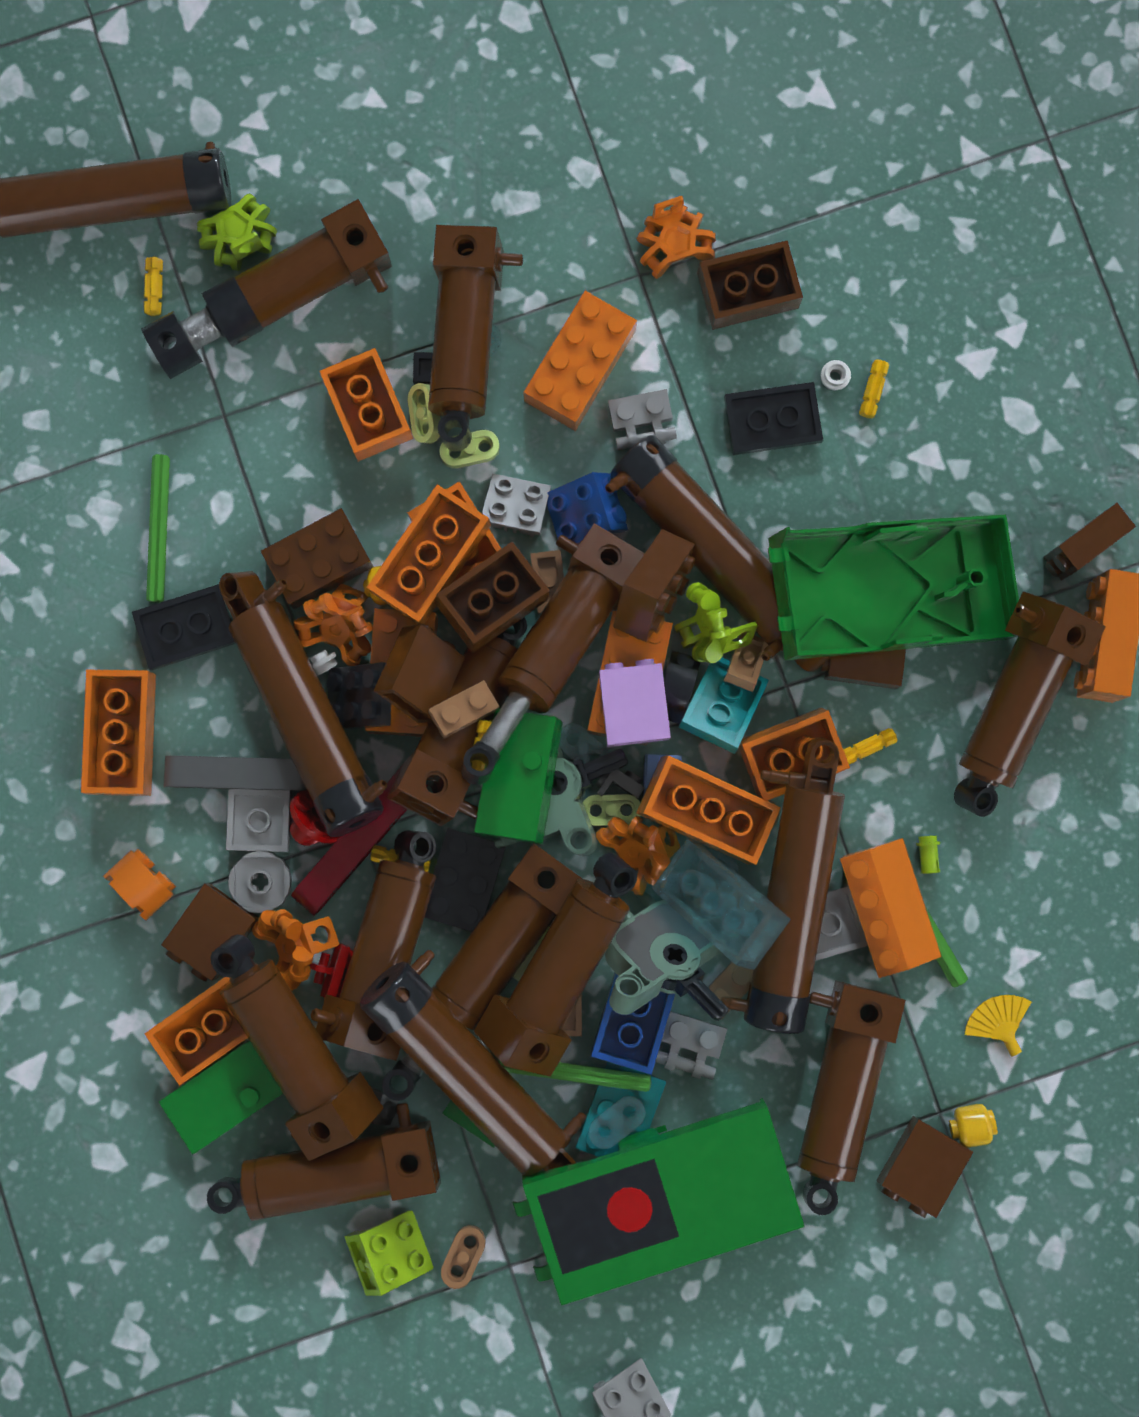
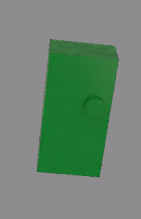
(520, 787)
(220, 1097)

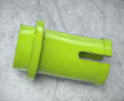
(928, 854)

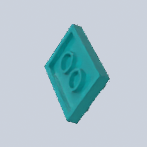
(721, 709)
(607, 1096)

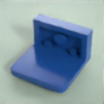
(582, 504)

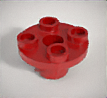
(307, 826)

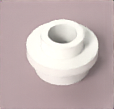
(839, 367)
(323, 661)

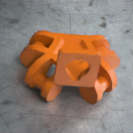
(677, 236)
(338, 625)
(640, 848)
(293, 942)

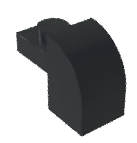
(679, 684)

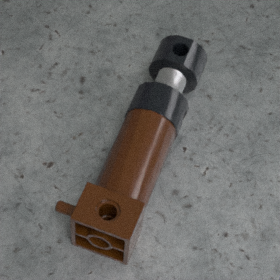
(274, 288)

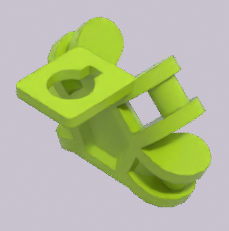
(236, 229)
(714, 636)

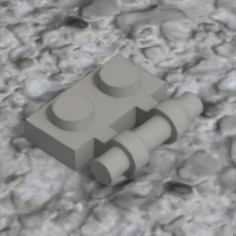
(641, 411)
(692, 1035)

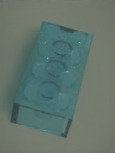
(721, 904)

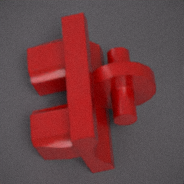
(334, 971)

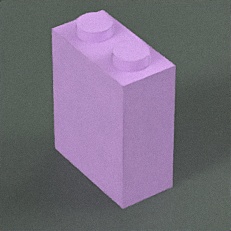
(634, 703)

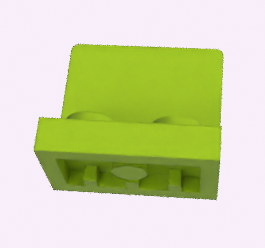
(389, 1254)

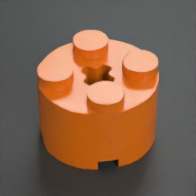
(139, 884)

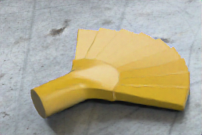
(999, 1020)

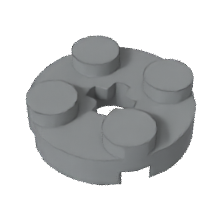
(247, 869)

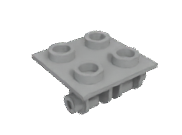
(516, 504)
(630, 1394)

